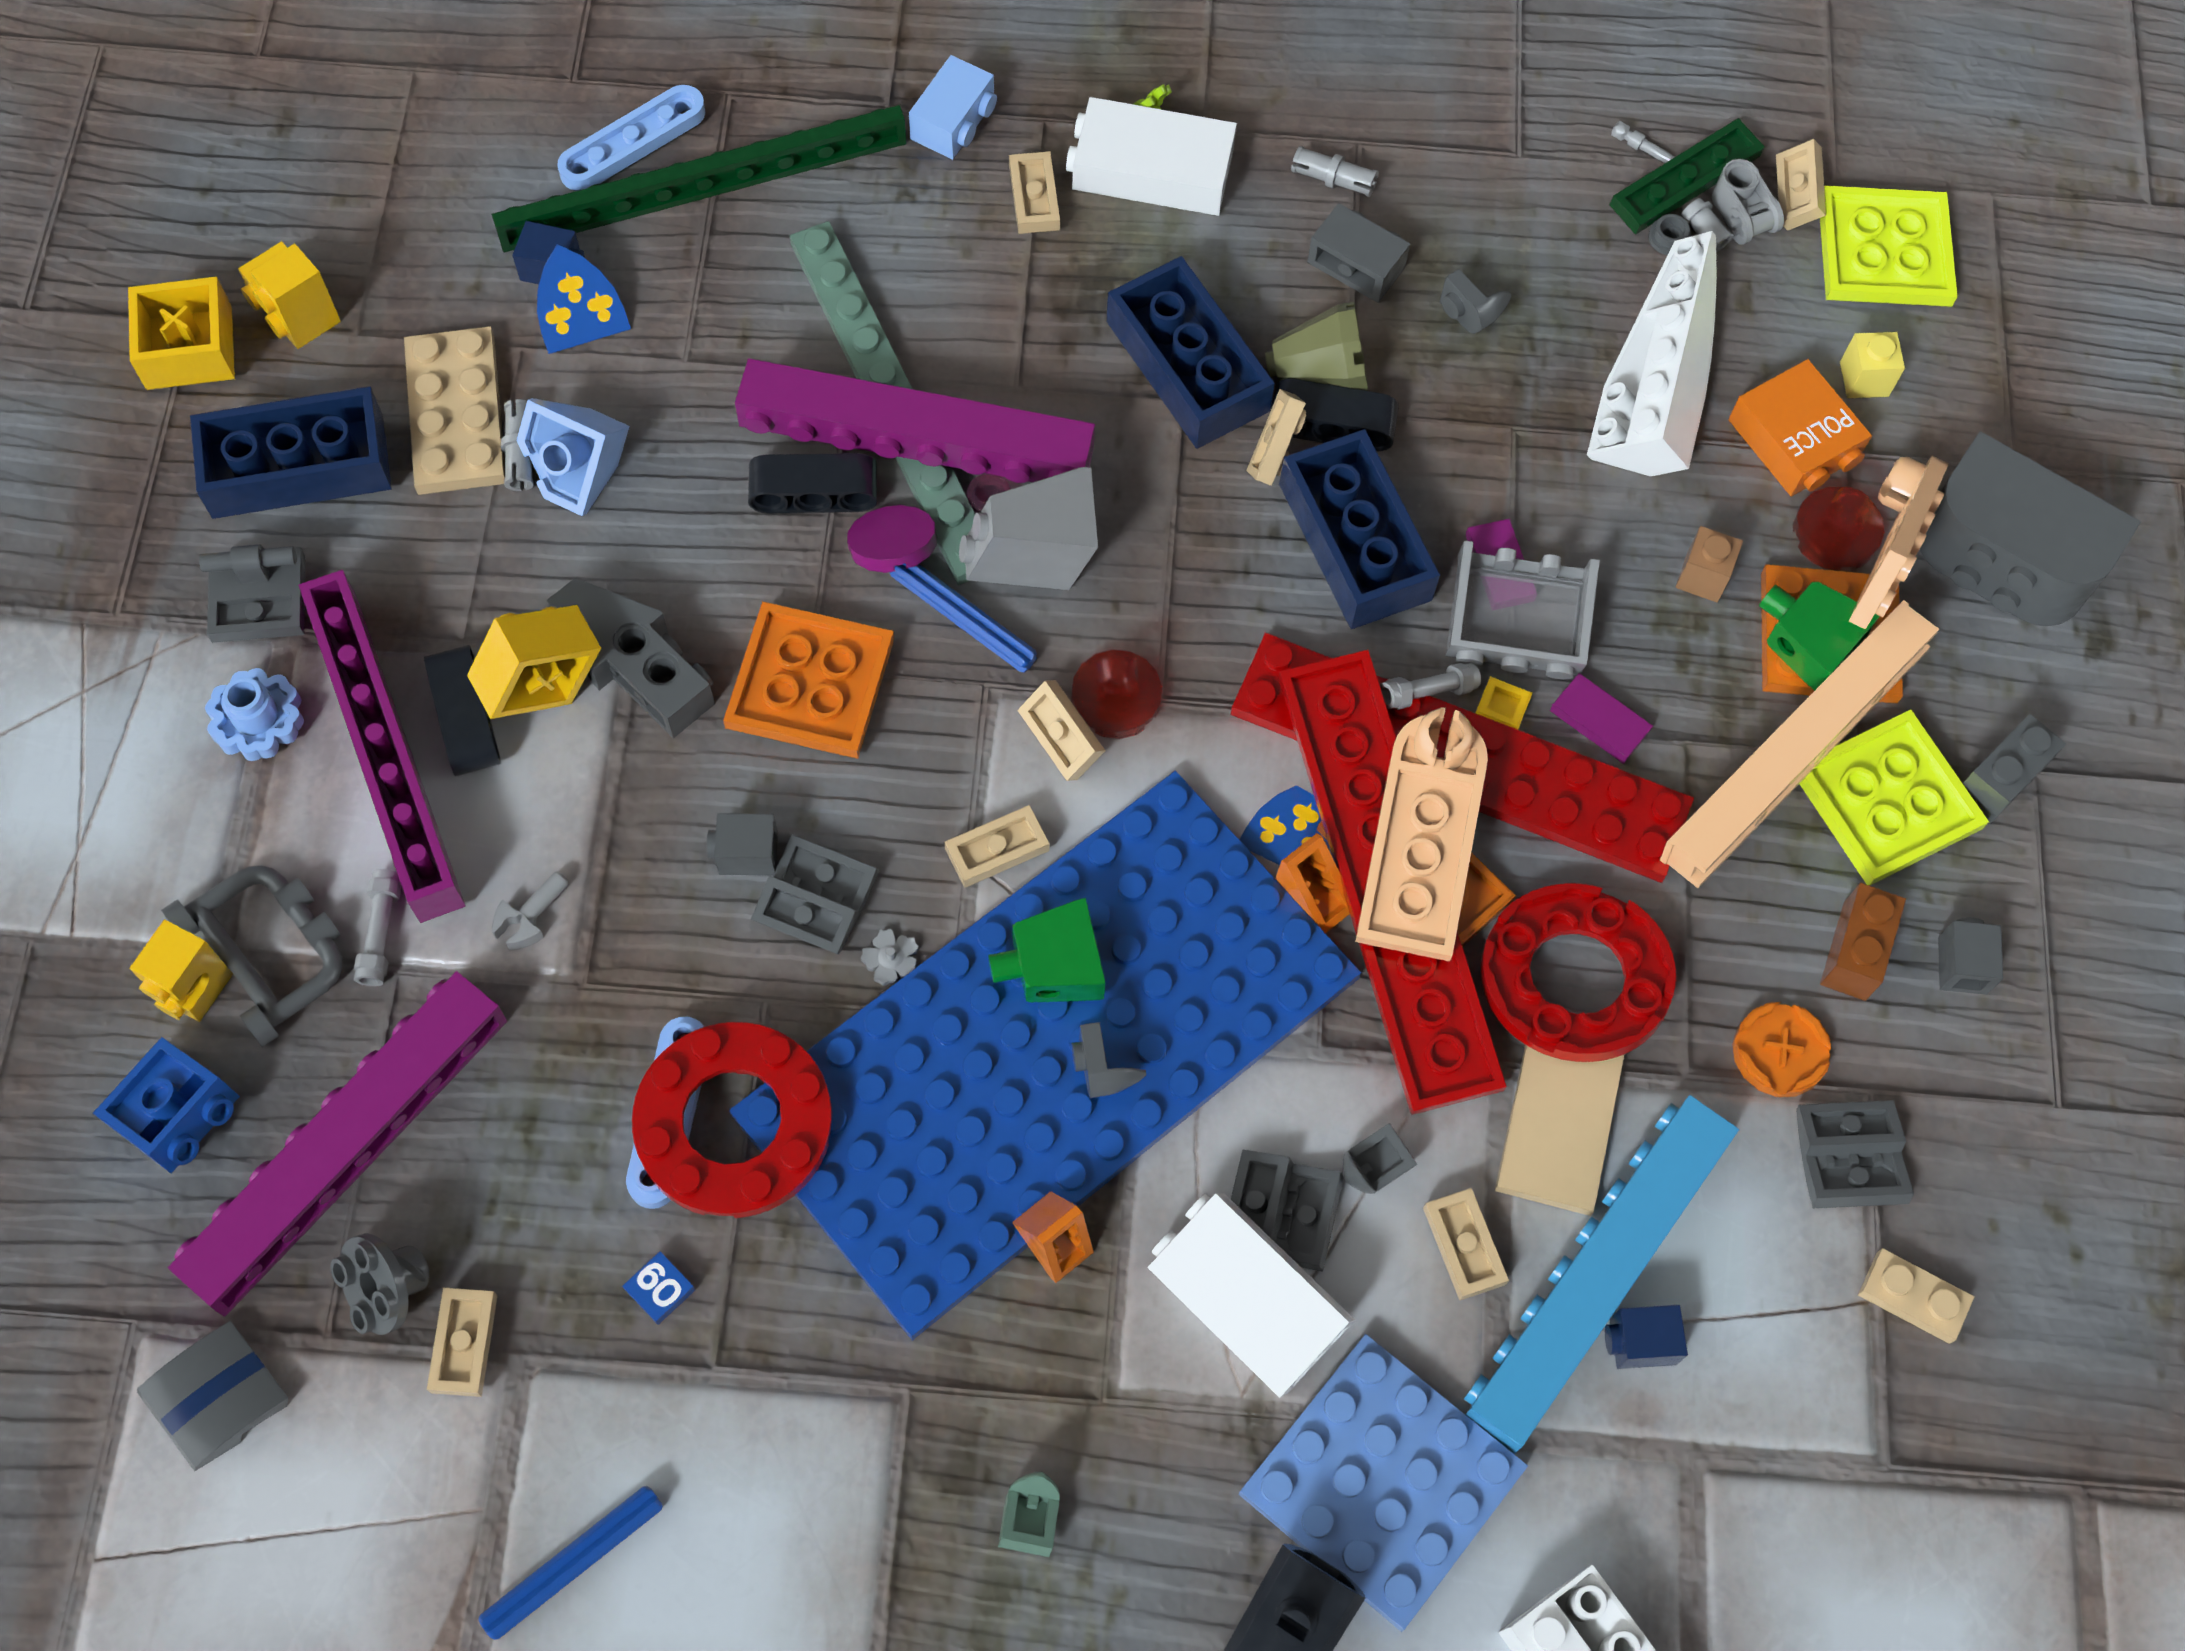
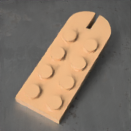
(1915, 495)
(1424, 838)

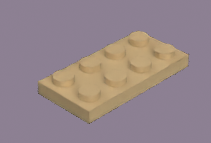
(454, 410)

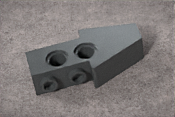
(627, 623)

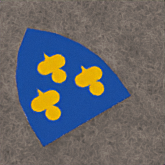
(576, 302)
(1283, 825)

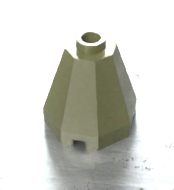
(1322, 350)

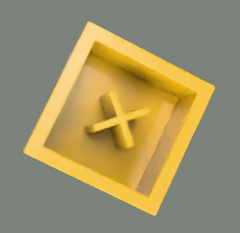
(181, 333)
(533, 661)

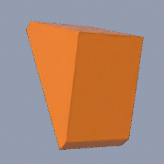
(1314, 882)
(1055, 1234)

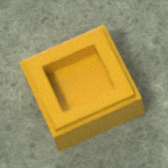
(1503, 702)

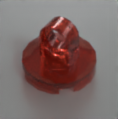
(1838, 528)
(1117, 693)

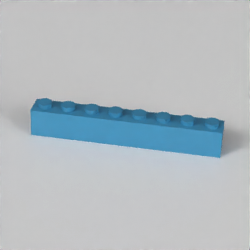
(1600, 1274)

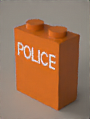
(1800, 428)

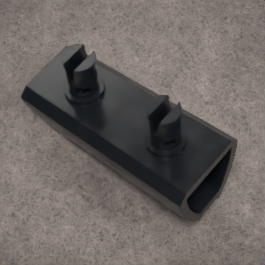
(1298, 1606)

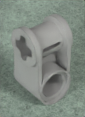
(1746, 202)

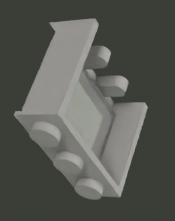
(1522, 612)

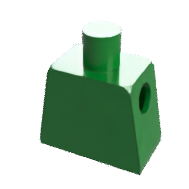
(1813, 630)
(1053, 956)

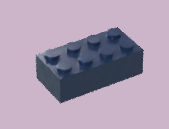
(1189, 352)
(290, 452)
(1358, 529)

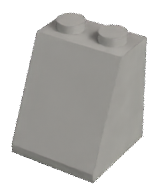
(1034, 533)

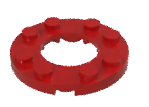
(1549, 1027)
(736, 1187)

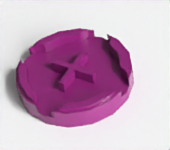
(892, 538)

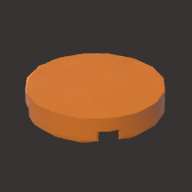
(1782, 1049)

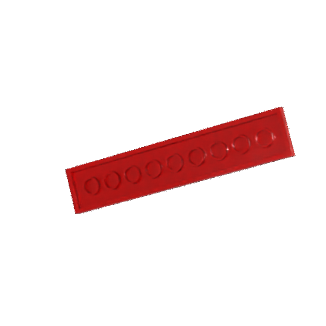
(1525, 777)
(1423, 1001)

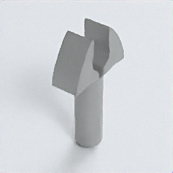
(527, 913)

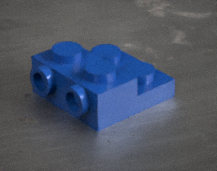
(167, 1105)

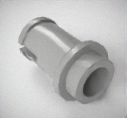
(1703, 220)

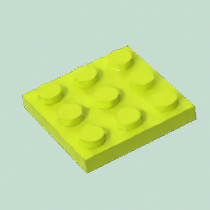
(1888, 246)
(1891, 798)

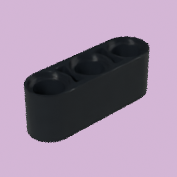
(1342, 411)
(812, 483)
(460, 713)

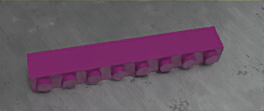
(910, 423)
(381, 747)
(337, 1144)

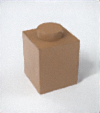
(1709, 564)

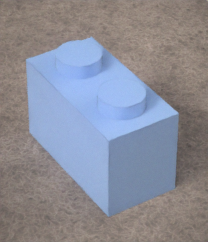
(952, 107)

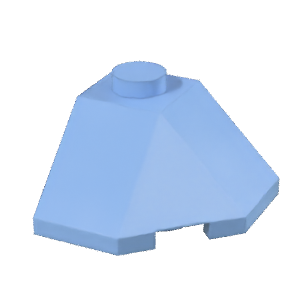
(571, 451)

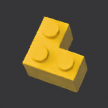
(290, 294)

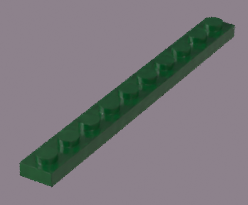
(708, 175)

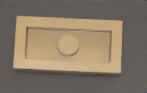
(1801, 184)
(1034, 192)
(1283, 421)
(1061, 730)
(997, 846)
(1465, 1244)
(1916, 1296)
(462, 1342)

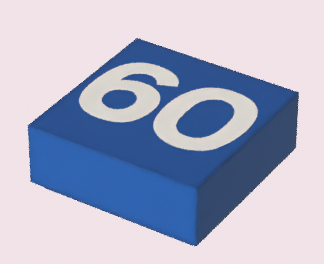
(659, 1288)

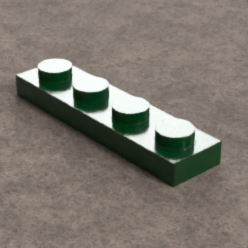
(1684, 176)

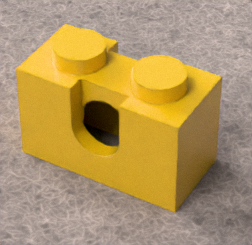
(180, 972)

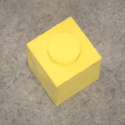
(1872, 365)

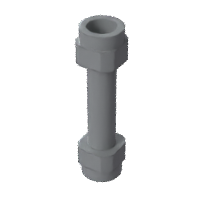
(1458, 679)
(372, 965)

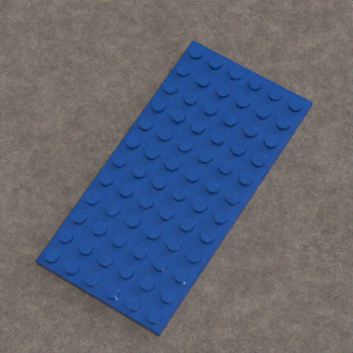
(967, 1097)

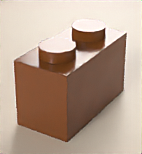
(1863, 941)

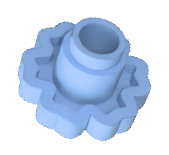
(254, 714)

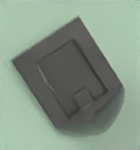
(1469, 305)
(1090, 1058)
(1377, 1161)

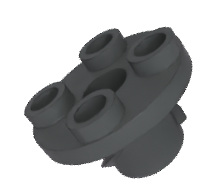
(378, 1282)

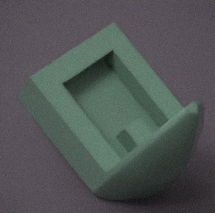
(1030, 1515)

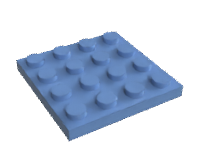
(1383, 1481)

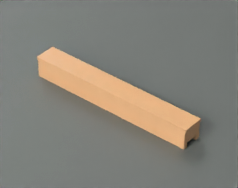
(1798, 745)

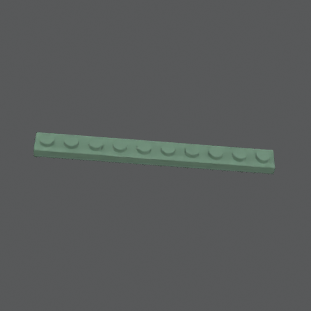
(875, 361)

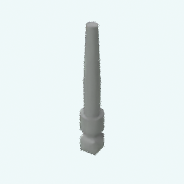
(1637, 141)

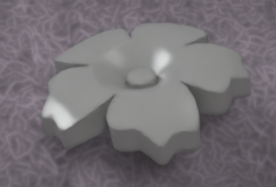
(890, 957)

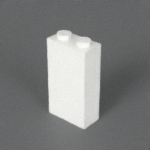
(1152, 155)
(1249, 1292)

